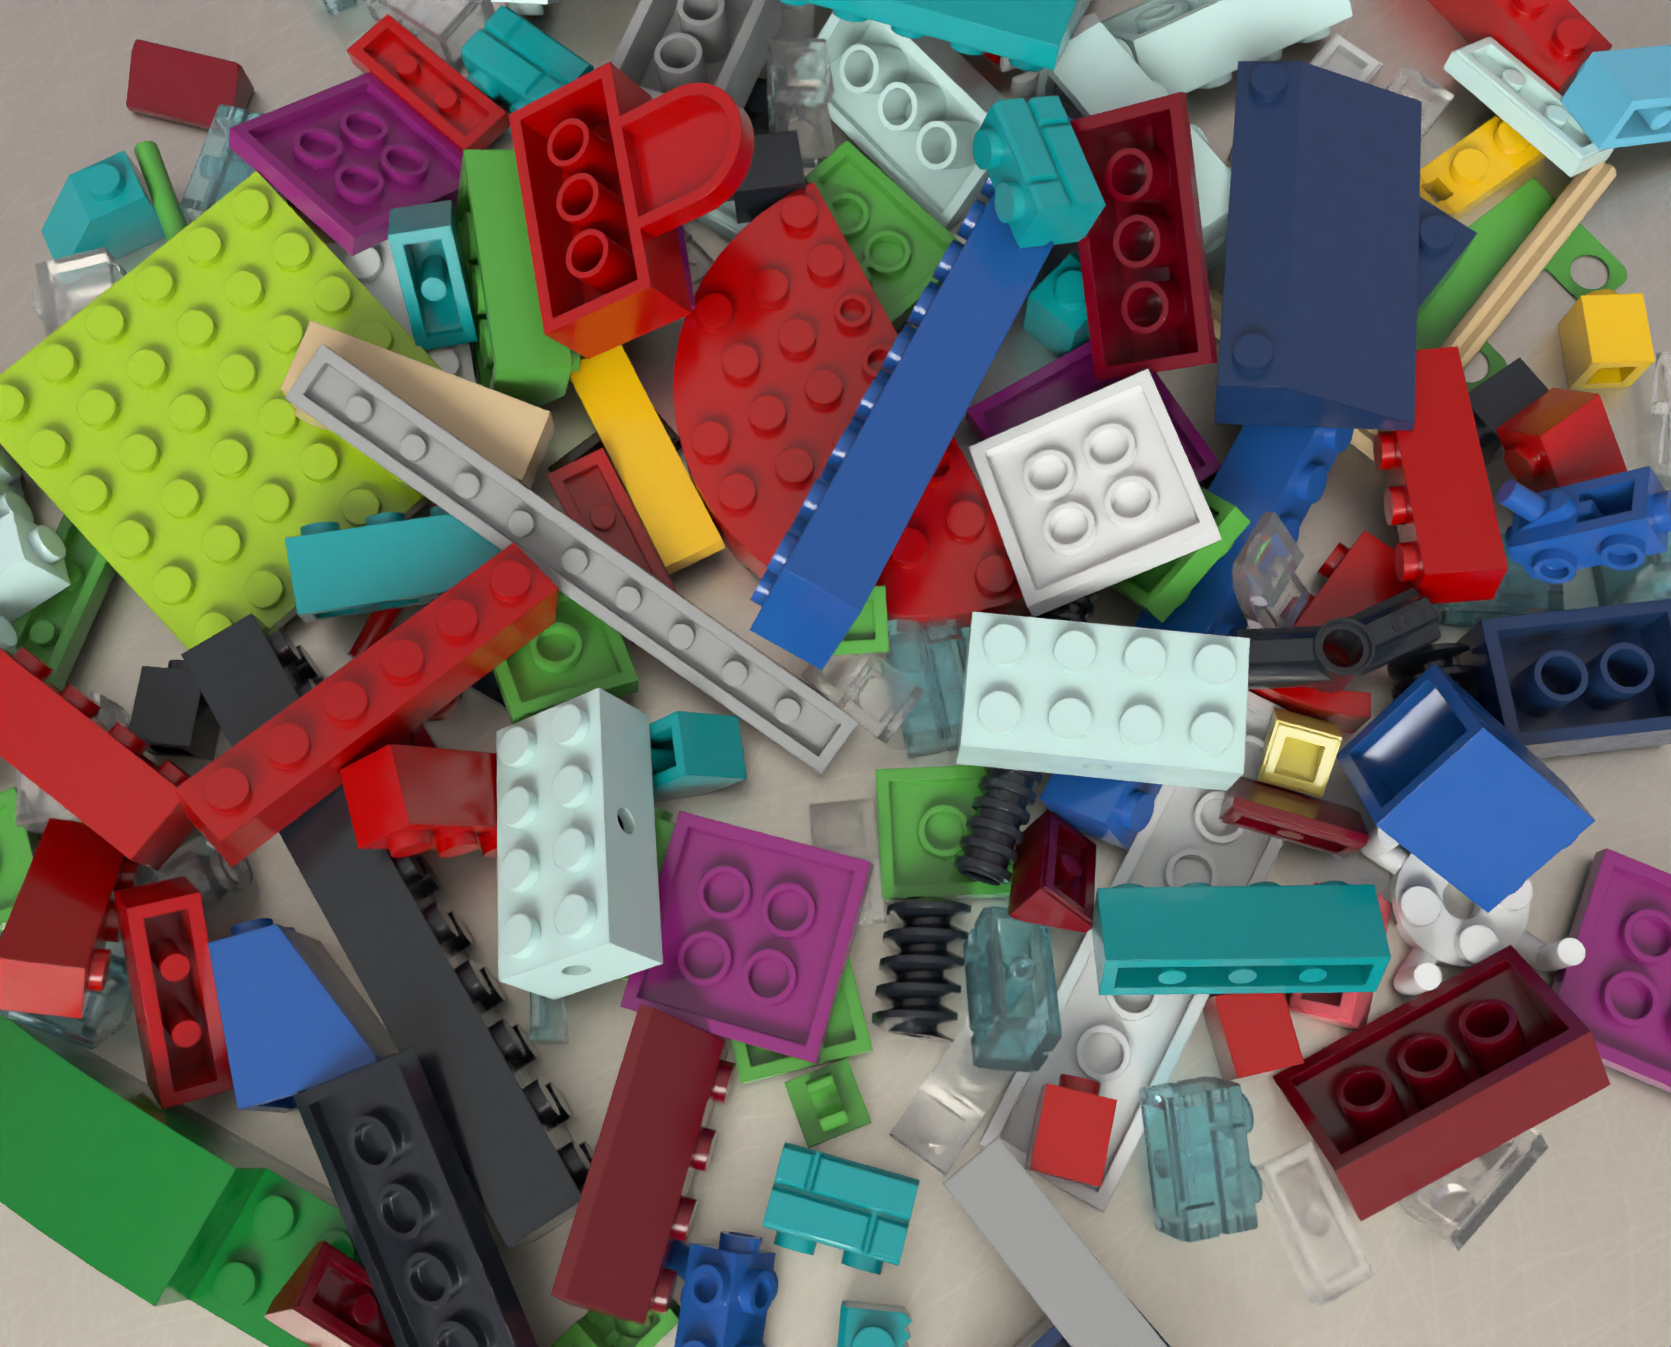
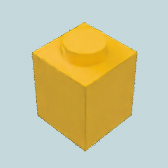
(1606, 340)

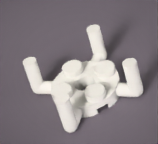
(1454, 942)

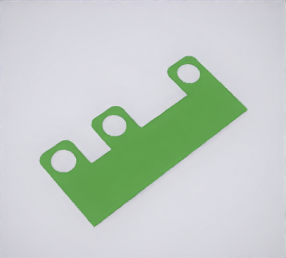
(1497, 239)

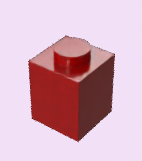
(1251, 1033)
(1071, 1131)

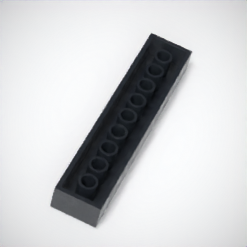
(413, 963)

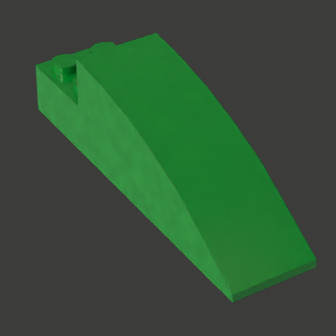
(153, 1191)

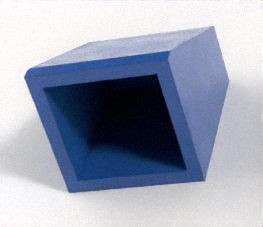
(1461, 790)
(288, 1015)

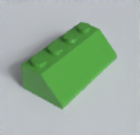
(493, 232)

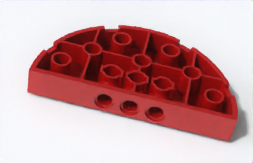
(773, 380)

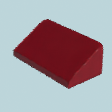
(183, 84)
(1294, 817)
(1054, 876)
(330, 1303)

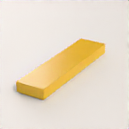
(646, 460)

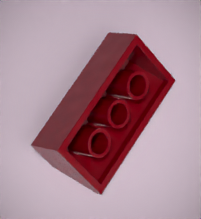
(1147, 246)
(1442, 1081)
(644, 1170)

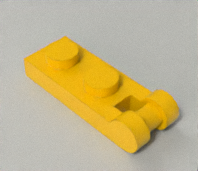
(1477, 167)

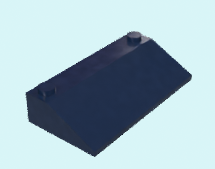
(1320, 252)

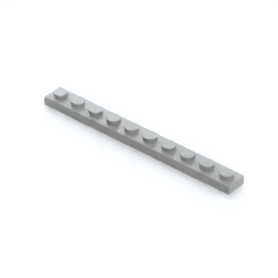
(571, 557)

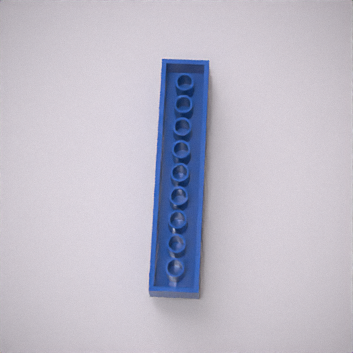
(895, 439)

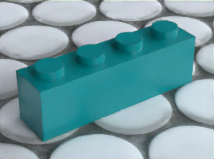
(382, 563)
(1239, 939)

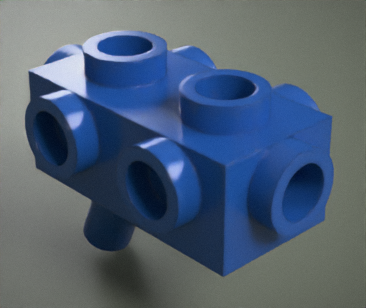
(1587, 524)
(724, 1291)

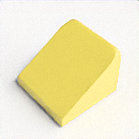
(1299, 752)

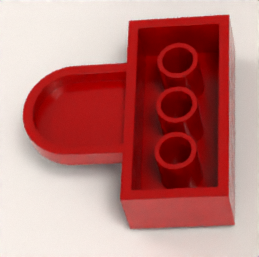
(608, 186)

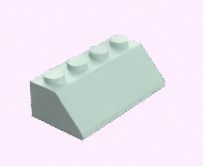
(1202, 40)
(911, 111)

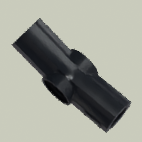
(1369, 638)

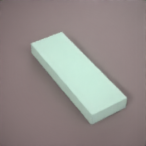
(1524, 104)

